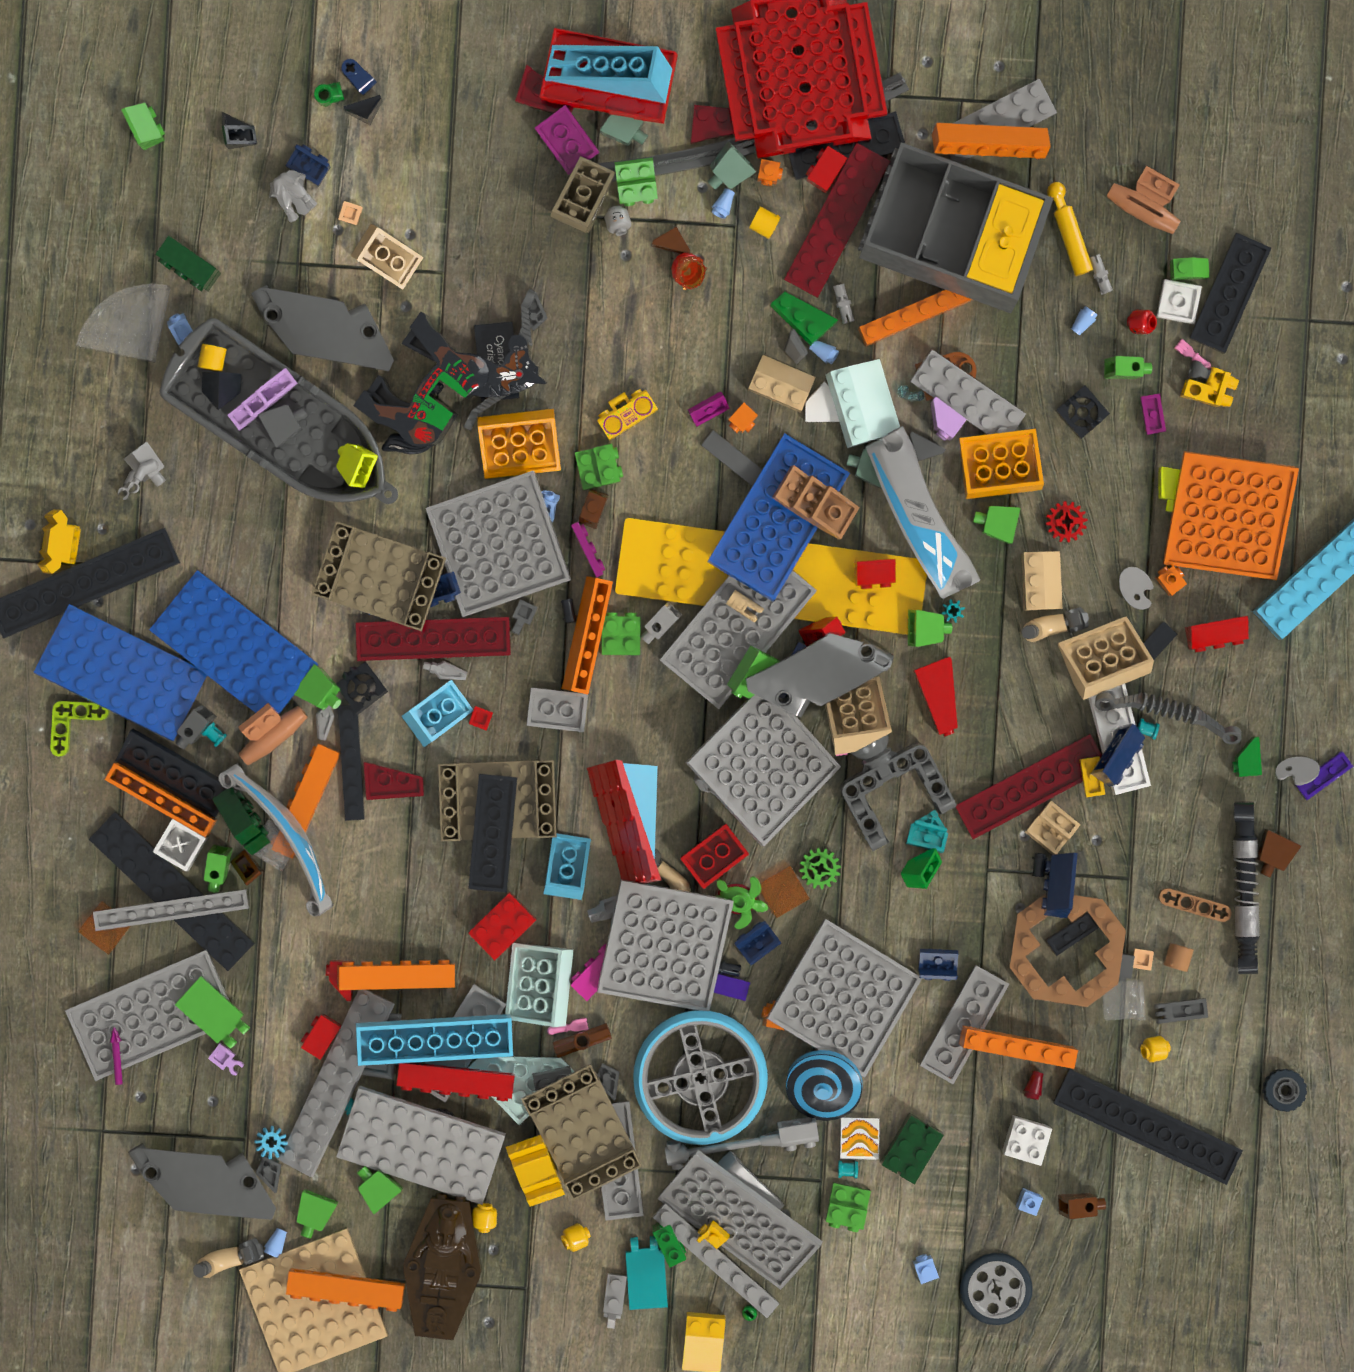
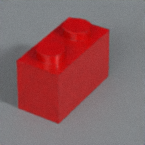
(826, 169)
(321, 1035)

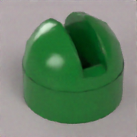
(752, 1310)

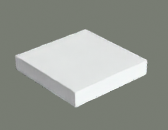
(1178, 301)

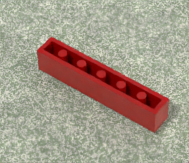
(457, 1080)

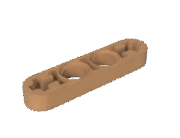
(1194, 906)

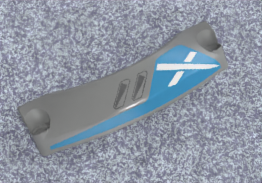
(917, 515)
(291, 829)

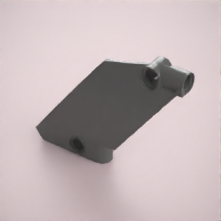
(324, 328)
(819, 673)
(204, 1183)

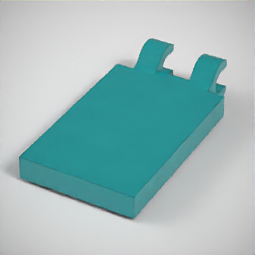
(646, 1276)

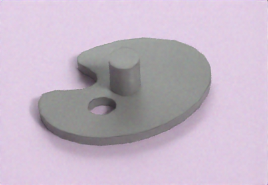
(1133, 582)
(1303, 770)

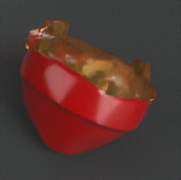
(688, 270)

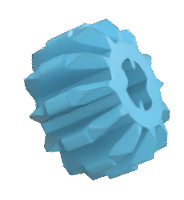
(276, 1138)

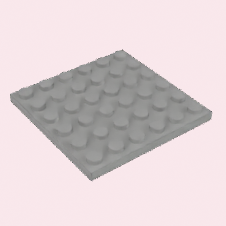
(499, 543)
(763, 766)
(665, 945)
(844, 996)

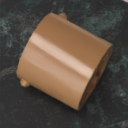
(1178, 957)

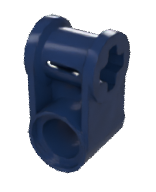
(359, 78)

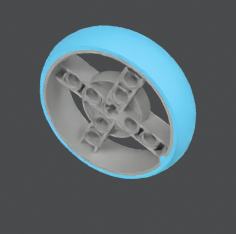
(753, 1064)

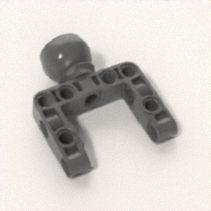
(882, 765)

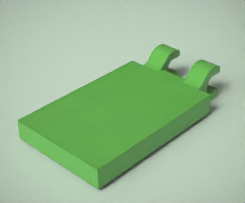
(212, 1012)

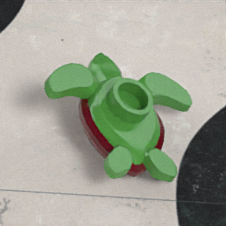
(743, 898)

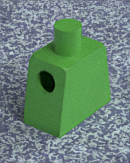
(1126, 367)
(999, 522)
(926, 628)
(319, 689)
(217, 860)
(377, 1188)
(314, 1212)

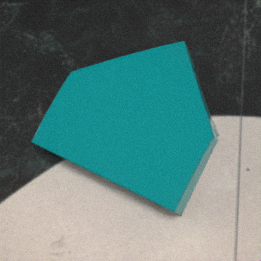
(928, 833)

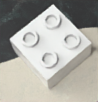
(180, 845)
(1027, 1140)

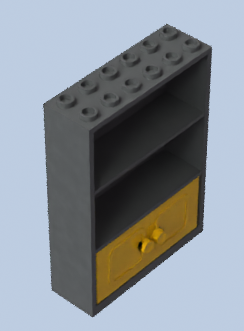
(955, 227)

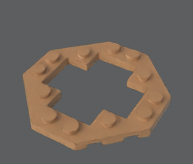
(1061, 990)

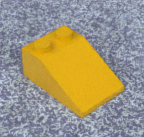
(703, 1342)

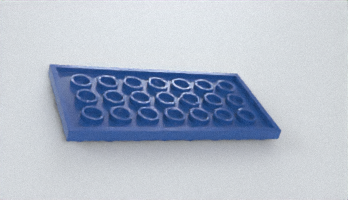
(765, 535)
(232, 645)
(120, 672)

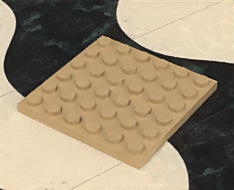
(307, 1330)

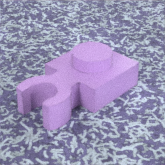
(224, 1057)

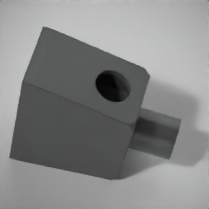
(282, 423)
(198, 721)

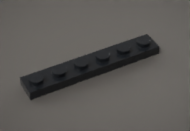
(351, 763)

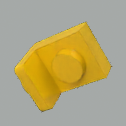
(713, 1234)

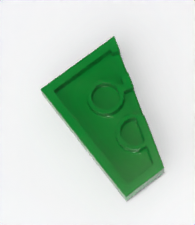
(804, 318)

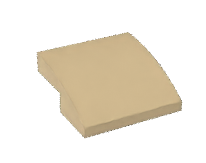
(1052, 828)

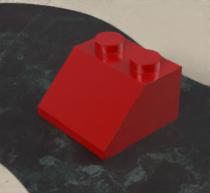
(875, 572)

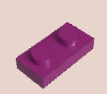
(708, 409)
(1153, 414)

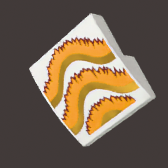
(859, 1138)

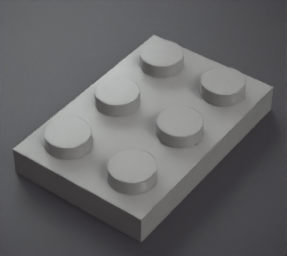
(557, 709)

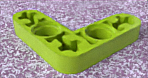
(66, 720)

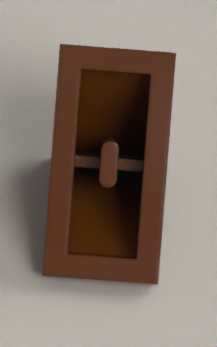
(672, 242)
(246, 867)

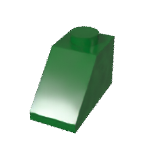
(1248, 759)
(921, 869)

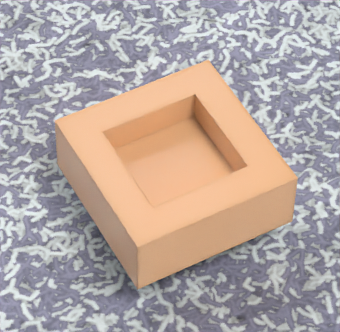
(350, 213)
(1143, 959)

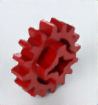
(1065, 511)

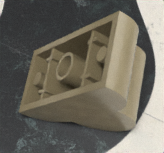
(583, 195)

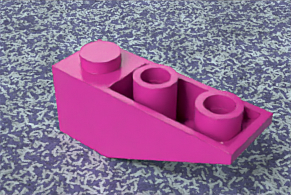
(587, 981)

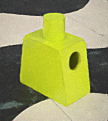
(356, 464)
(1167, 485)

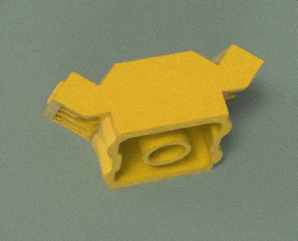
(59, 542)
(535, 1170)

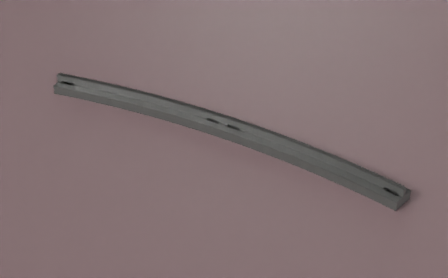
(705, 155)

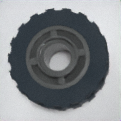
(1273, 1085)

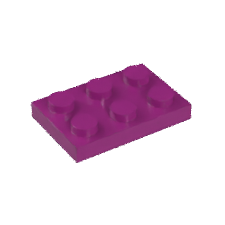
(566, 138)
(588, 549)

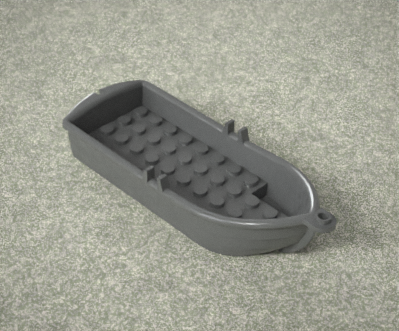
(306, 459)

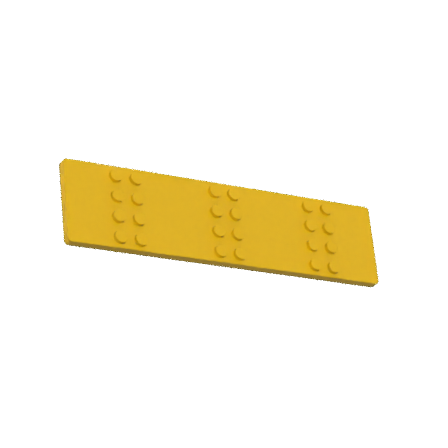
(672, 566)

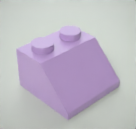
(945, 419)

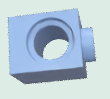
(1029, 1201)

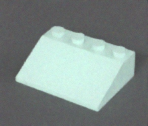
(862, 402)
(539, 984)

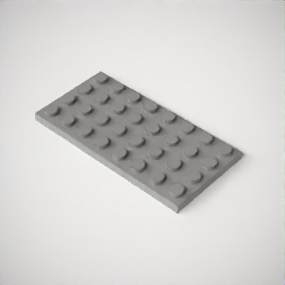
(720, 636)
(142, 1015)
(420, 1145)
(757, 1229)

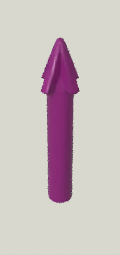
(115, 1039)

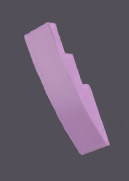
(262, 399)

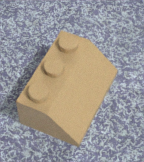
(781, 383)
(1041, 580)

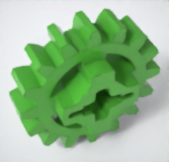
(822, 859)

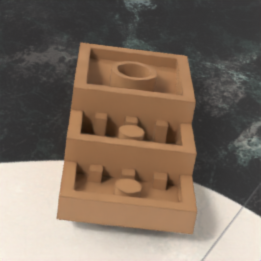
(816, 502)

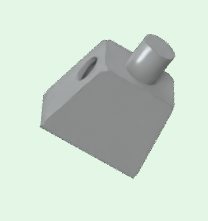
(665, 617)

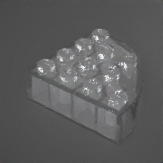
(128, 323)

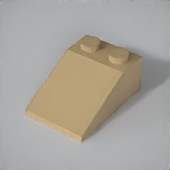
(387, 256)

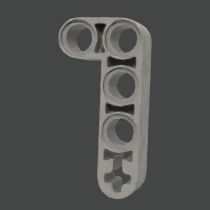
(733, 1165)

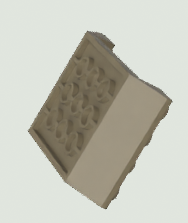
(379, 576)
(533, 804)
(582, 1131)

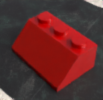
(1217, 633)

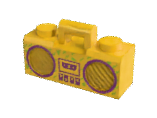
(620, 420)

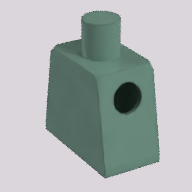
(623, 129)
(730, 168)
(865, 469)

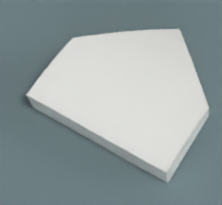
(820, 406)

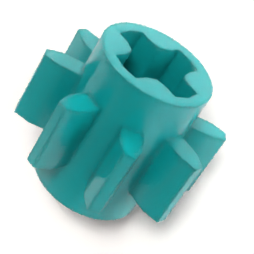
(954, 606)

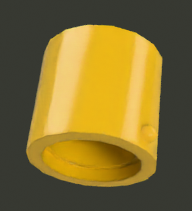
(764, 222)
(212, 357)

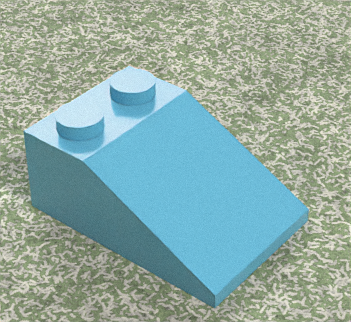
(437, 713)
(567, 866)

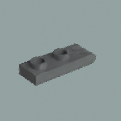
(1182, 1010)

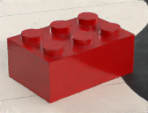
(714, 855)
(502, 926)

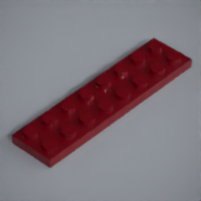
(837, 220)
(437, 639)
(1026, 788)

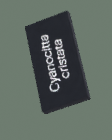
(493, 344)

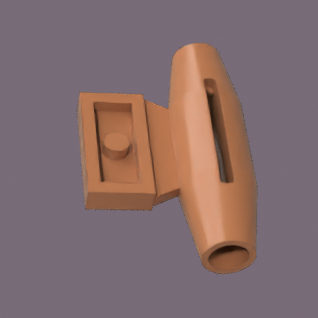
(1147, 202)
(268, 730)

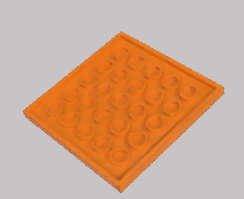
(1230, 515)

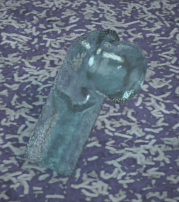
(911, 396)

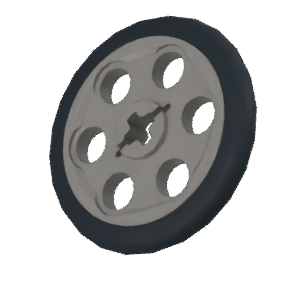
(1013, 1269)

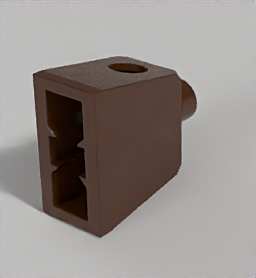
(593, 508)
(1275, 852)
(1080, 1205)

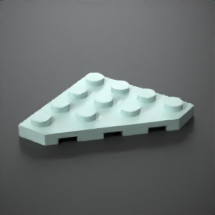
(523, 1083)

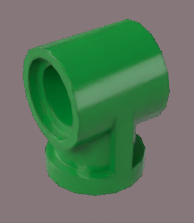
(335, 93)

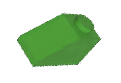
(1189, 268)

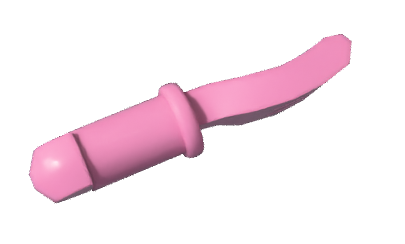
(1187, 351)
(575, 1025)

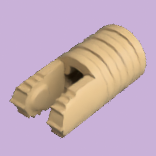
(740, 602)

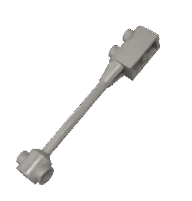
(788, 1135)

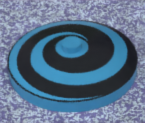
(824, 1085)

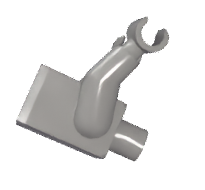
(145, 466)

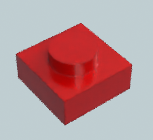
(481, 718)

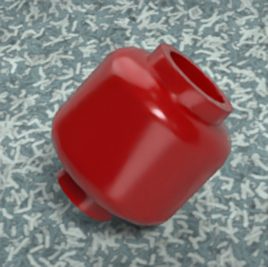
(1141, 321)

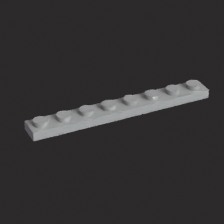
(171, 910)
(717, 1261)

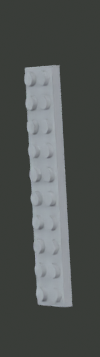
(332, 1087)

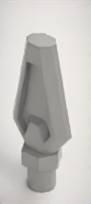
(445, 670)
(324, 721)

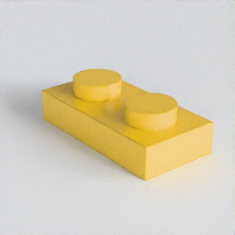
(1091, 784)

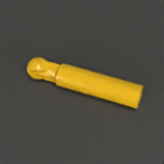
(1070, 230)

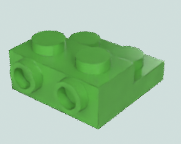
(636, 181)
(598, 466)
(621, 634)
(847, 1207)

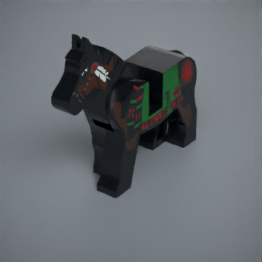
(426, 418)

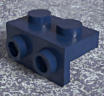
(312, 166)
(446, 589)
(757, 942)
(938, 964)

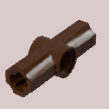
(570, 1045)

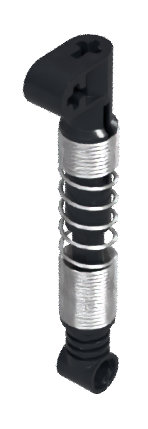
(1247, 912)

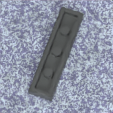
(732, 458)

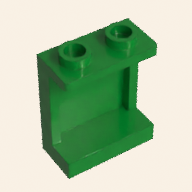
(670, 1246)

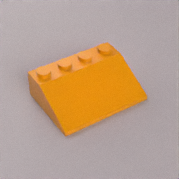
(519, 443)
(1001, 464)

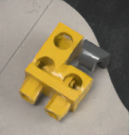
(1213, 390)

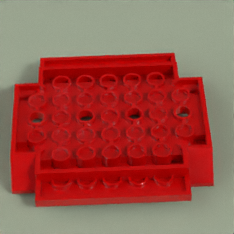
(766, 75)

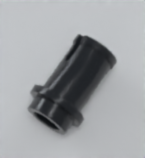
(568, 611)
(1039, 864)
(729, 968)

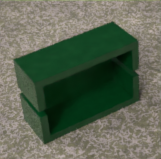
(187, 264)
(242, 820)
(911, 1148)

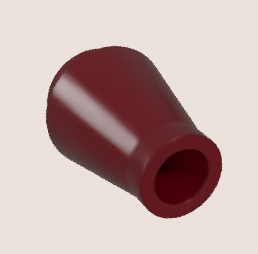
(1034, 1086)

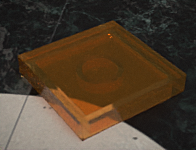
(783, 891)
(104, 939)

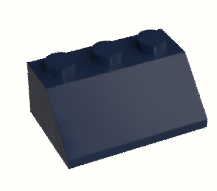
(1119, 755)
(1059, 885)

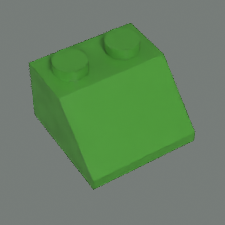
(143, 125)

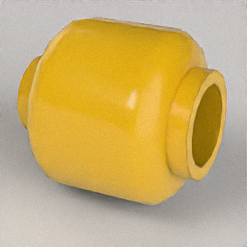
(1155, 1049)
(484, 1217)
(575, 1237)

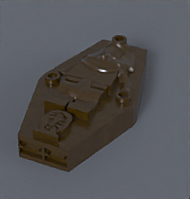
(442, 1267)

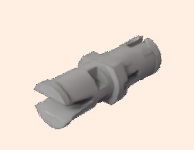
(1100, 274)
(843, 303)

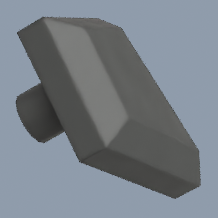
(536, 313)
(794, 347)
(609, 1079)
(269, 1173)

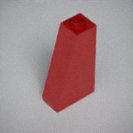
(938, 692)

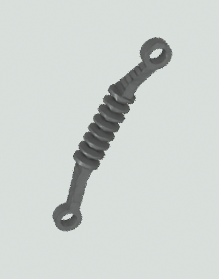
(525, 331)
(1196, 715)

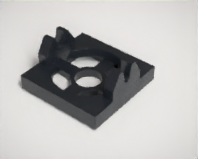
(1063, 410)
(369, 697)

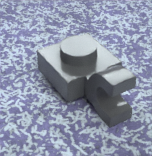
(524, 614)

